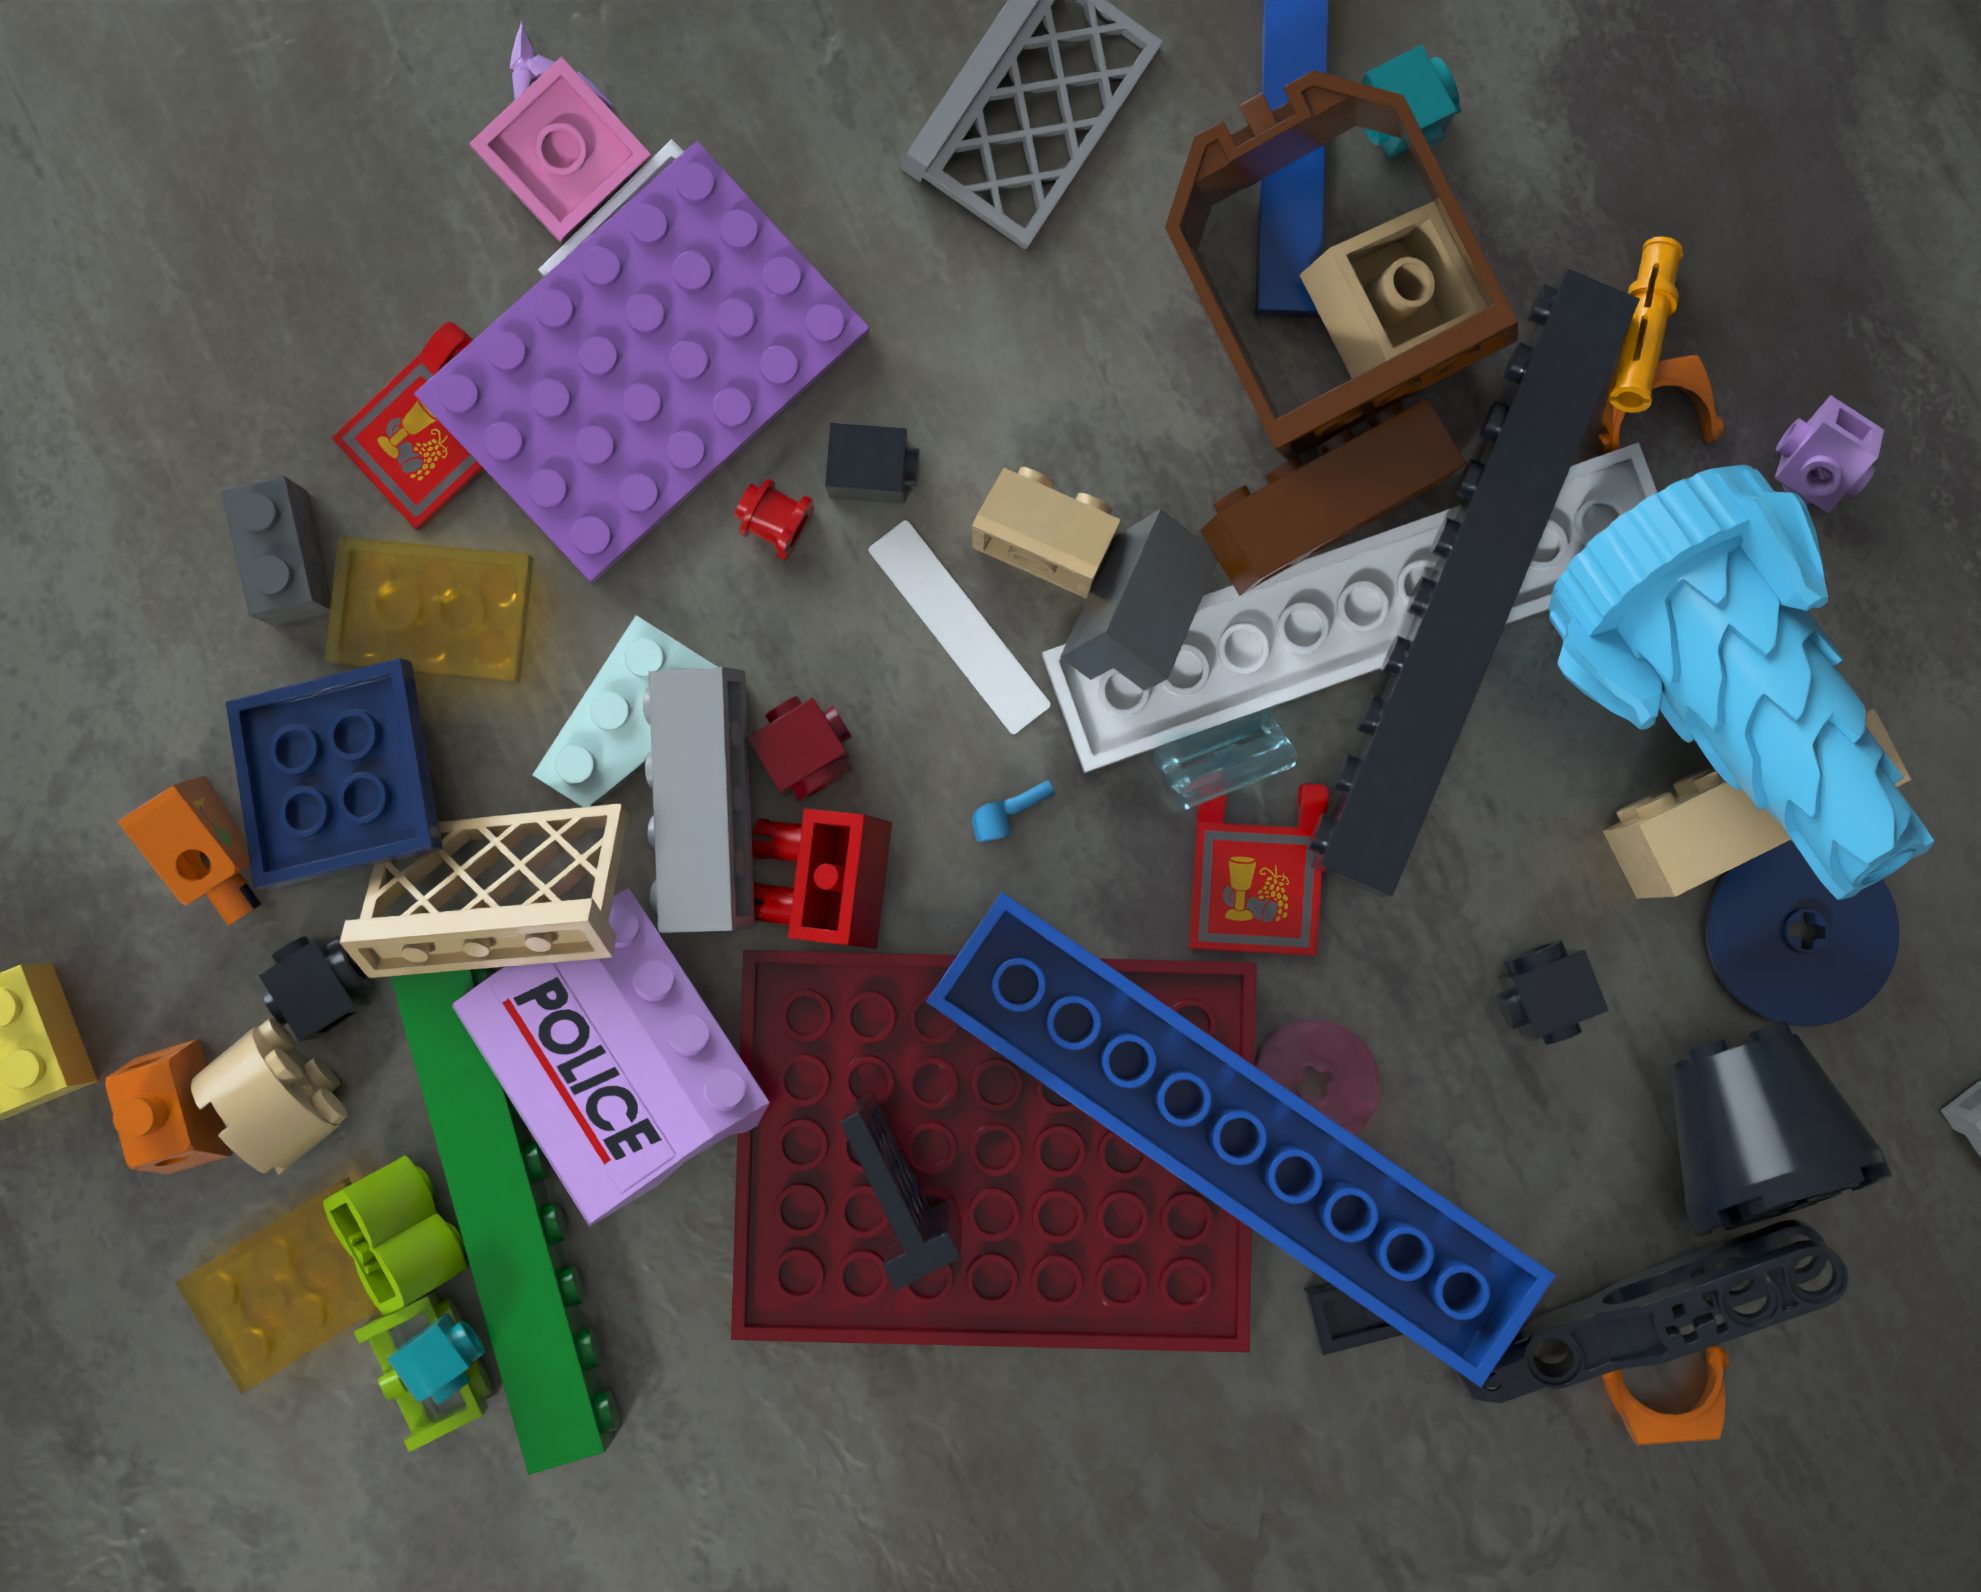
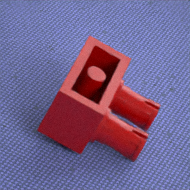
(836, 877)

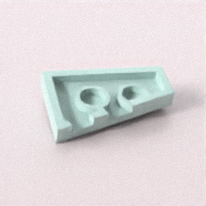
(607, 731)

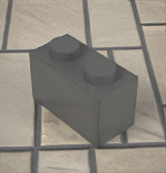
(277, 551)

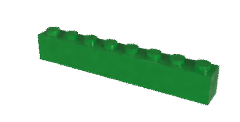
(508, 1232)

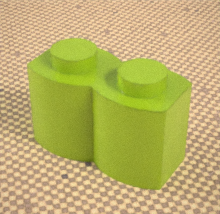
(396, 1234)

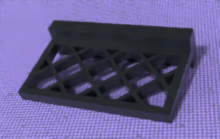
(921, 1235)

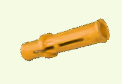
(1656, 274)

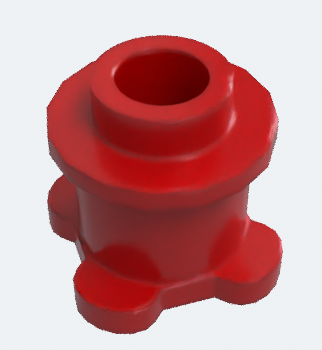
(773, 516)

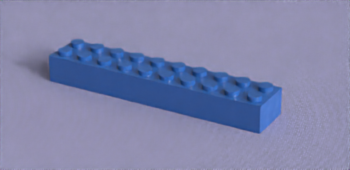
(1241, 1139)

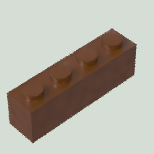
(1332, 495)

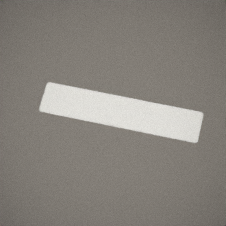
(959, 627)

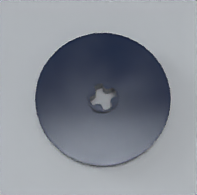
(1765, 965)

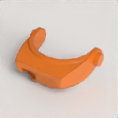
(1686, 374)
(1699, 1424)

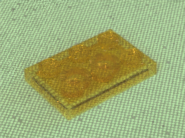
(431, 606)
(277, 1293)

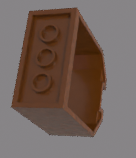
(1225, 163)

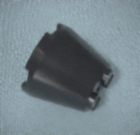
(1765, 1132)

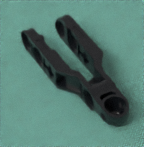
(1635, 1321)

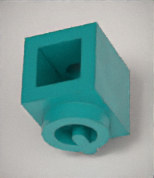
(1427, 89)

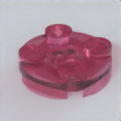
(1326, 1046)

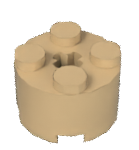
(270, 1098)

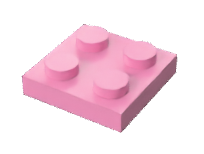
(560, 149)

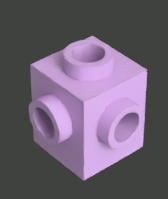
(1829, 455)

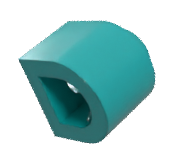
(437, 1359)

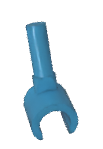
(991, 820)

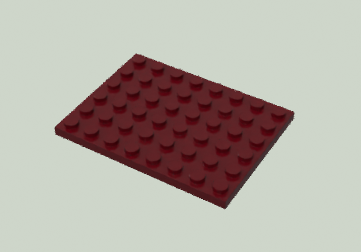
(1061, 1218)

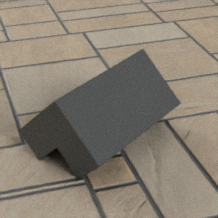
(1141, 602)

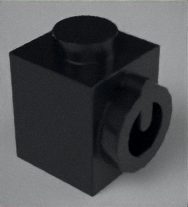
(314, 987)
(1549, 992)

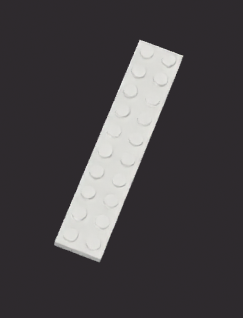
(1318, 623)

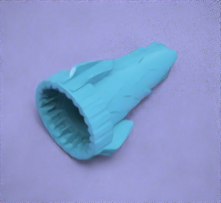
(1707, 617)

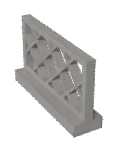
(979, 84)

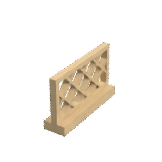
(483, 931)

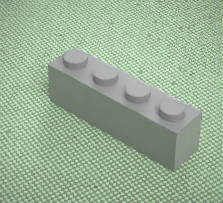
(700, 800)

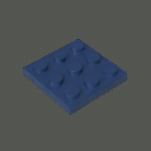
(333, 774)

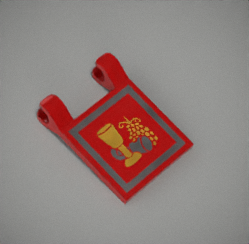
(404, 444)
(1256, 881)

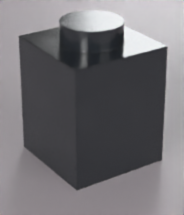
(870, 463)

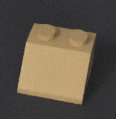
(1045, 530)

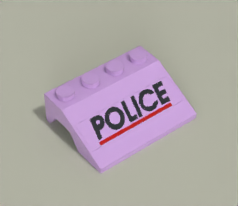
(612, 1063)

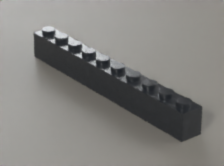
(1473, 583)

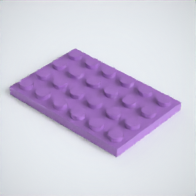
(643, 362)

